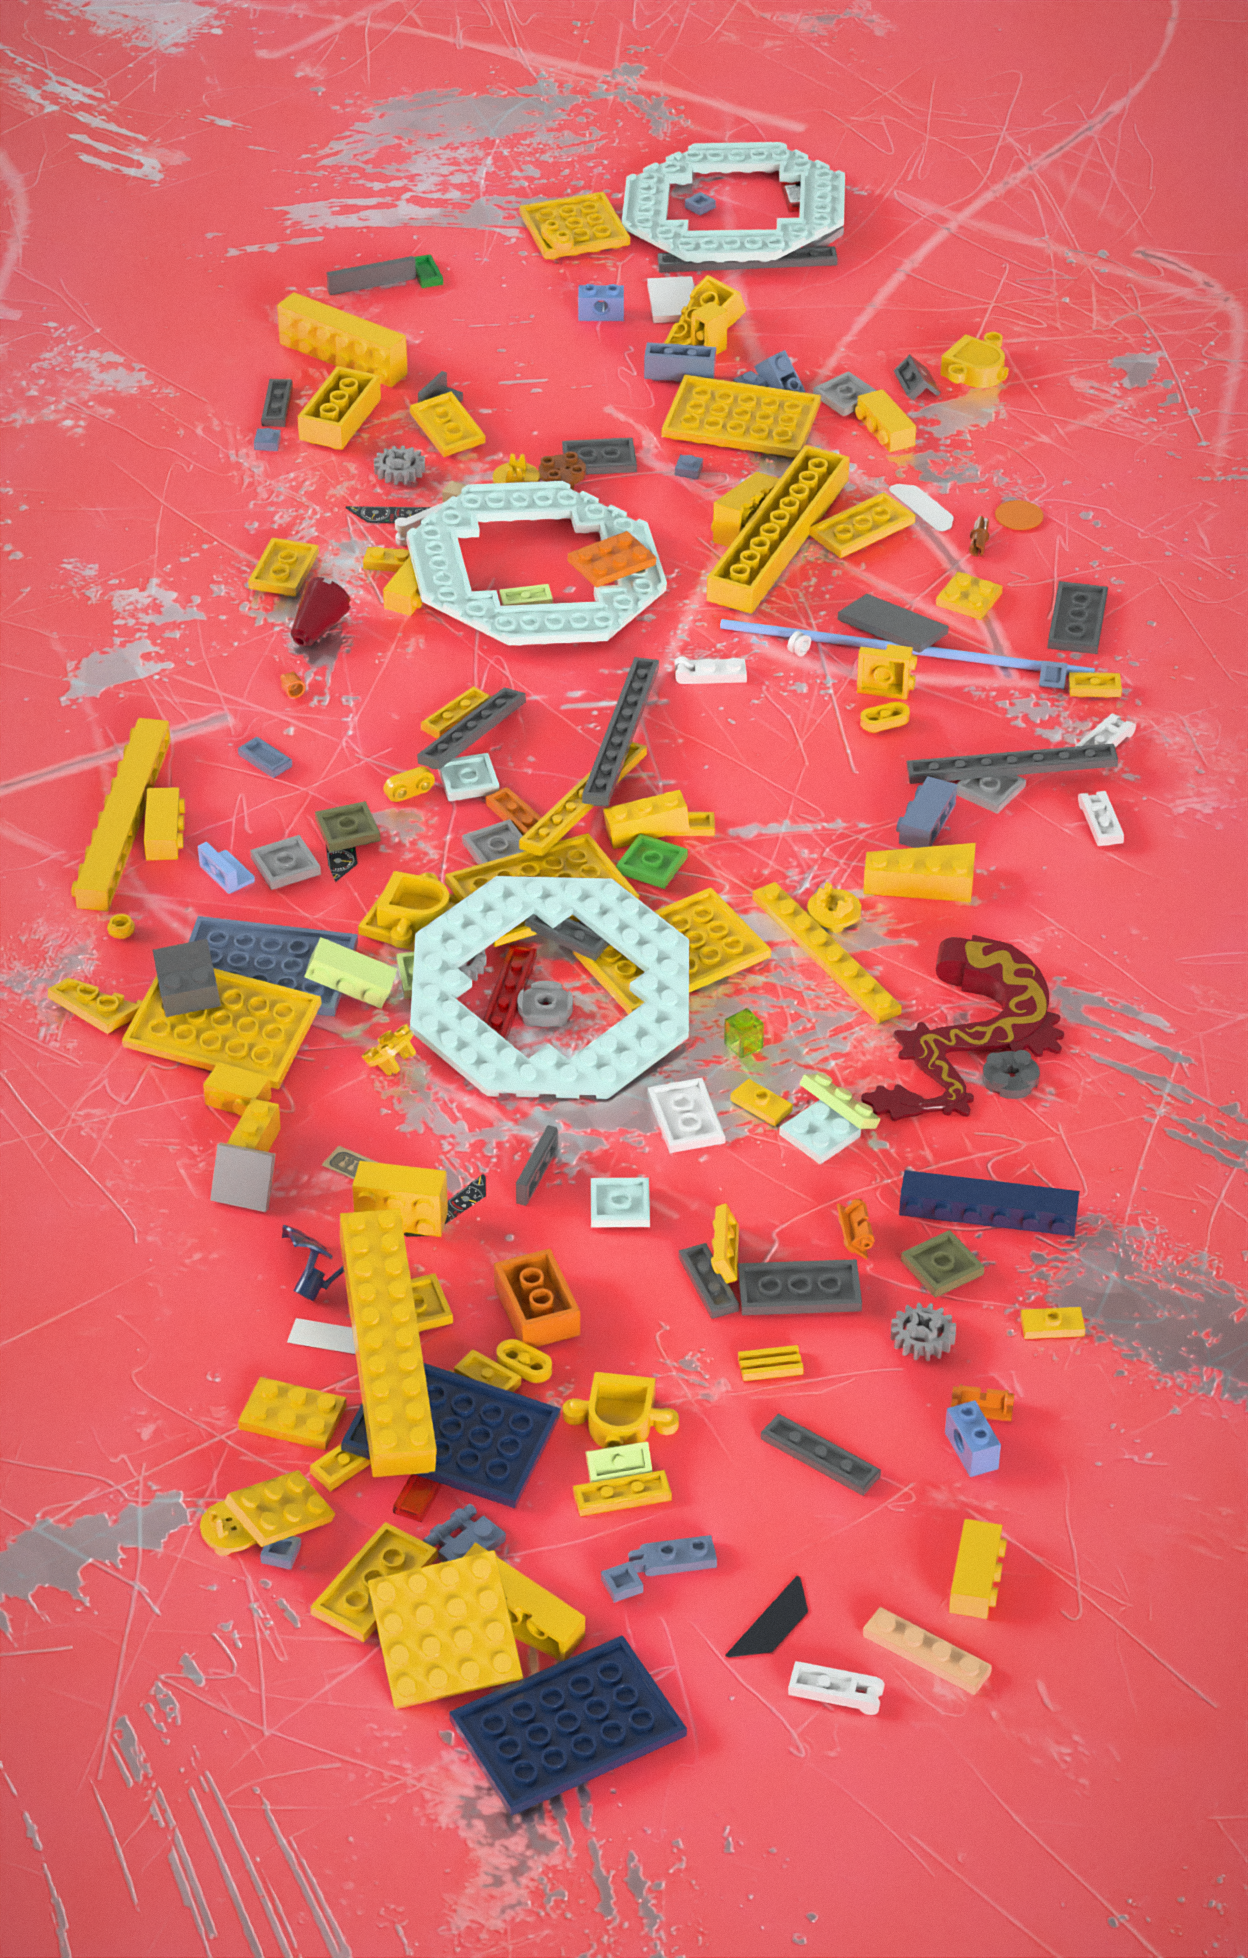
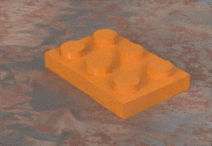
(611, 559)

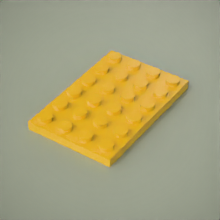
(741, 416)
(566, 859)
(717, 947)
(252, 1029)

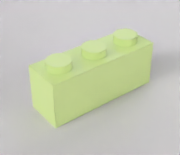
(350, 972)

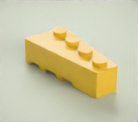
(738, 506)
(922, 872)
(537, 1614)

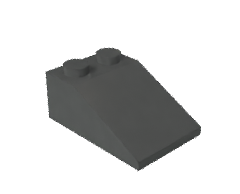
(186, 978)

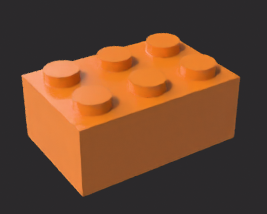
(537, 1298)

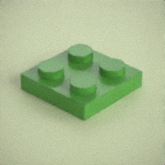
(652, 861)

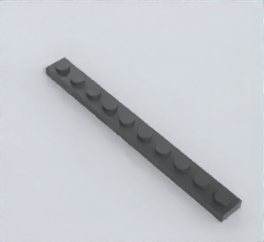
(620, 732)

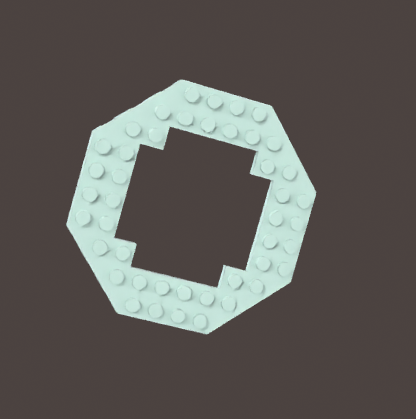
(648, 202)
(446, 585)
(607, 1061)

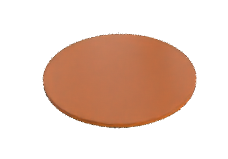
(1019, 515)

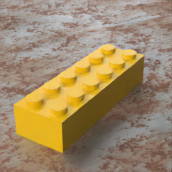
(342, 338)

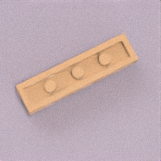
(927, 1650)

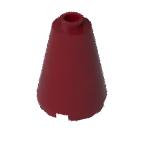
(319, 610)

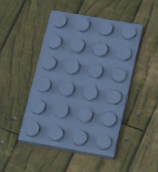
(270, 953)

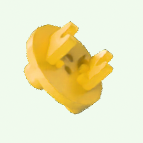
(516, 471)
(834, 908)
(390, 1044)
(224, 1535)

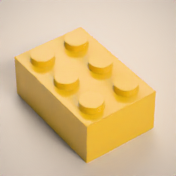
(413, 1190)

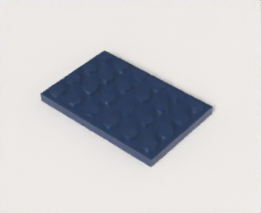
(482, 1436)
(567, 1724)

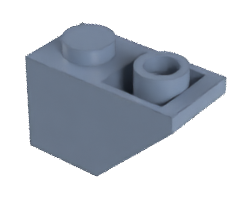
(779, 373)

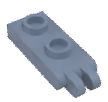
(674, 1556)

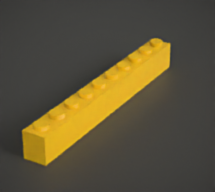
(122, 815)

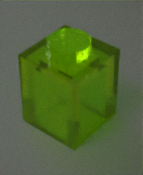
(743, 1033)

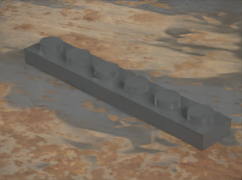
(471, 728)

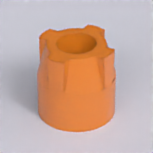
(292, 684)

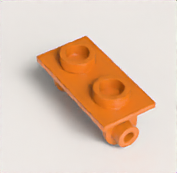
(855, 1227)
(993, 1404)

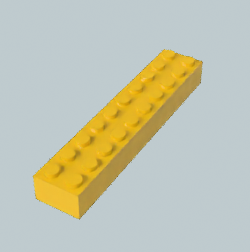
(777, 529)
(387, 1344)

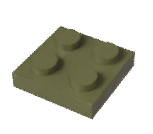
(347, 826)
(942, 1263)

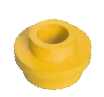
(121, 926)

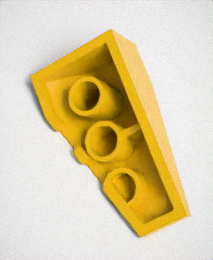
(707, 291)

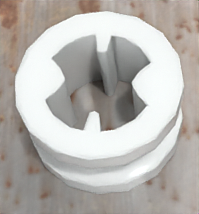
(799, 643)

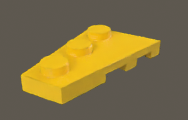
(96, 1008)

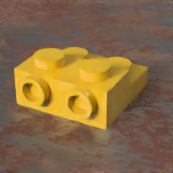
(886, 671)

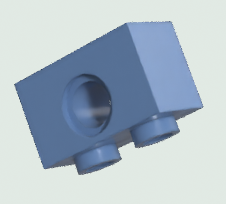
(592, 310)
(972, 1438)

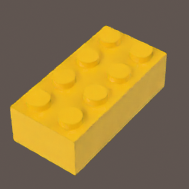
(339, 407)

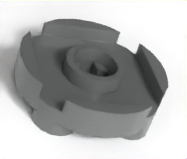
(1018, 1063)

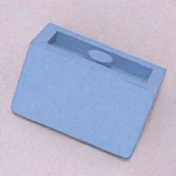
(224, 868)

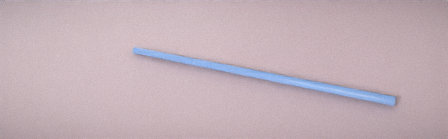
(882, 644)

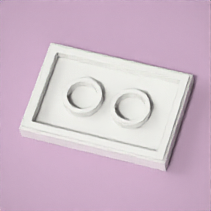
(669, 297)
(686, 1115)

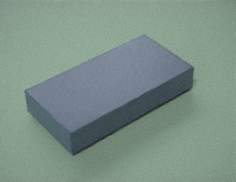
(265, 757)

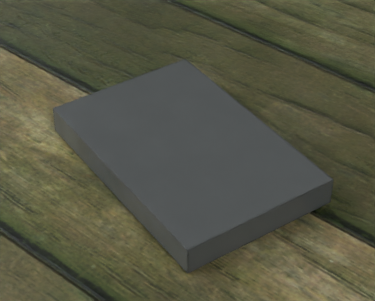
(604, 455)

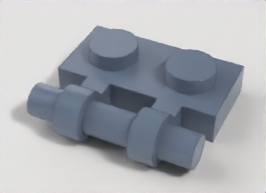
(482, 1532)

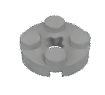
(536, 1014)

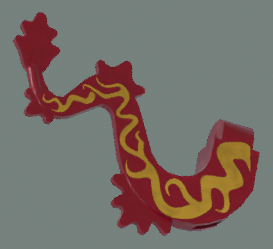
(984, 969)

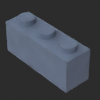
(675, 360)
(927, 813)

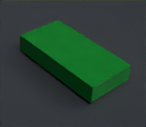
(427, 271)

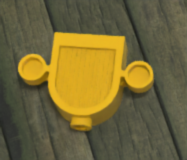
(975, 361)
(411, 904)
(621, 1410)

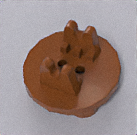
(562, 468)

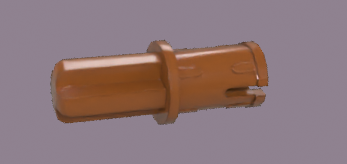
(979, 536)

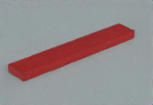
(511, 980)

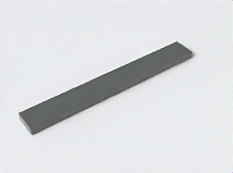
(798, 258)
(1013, 763)

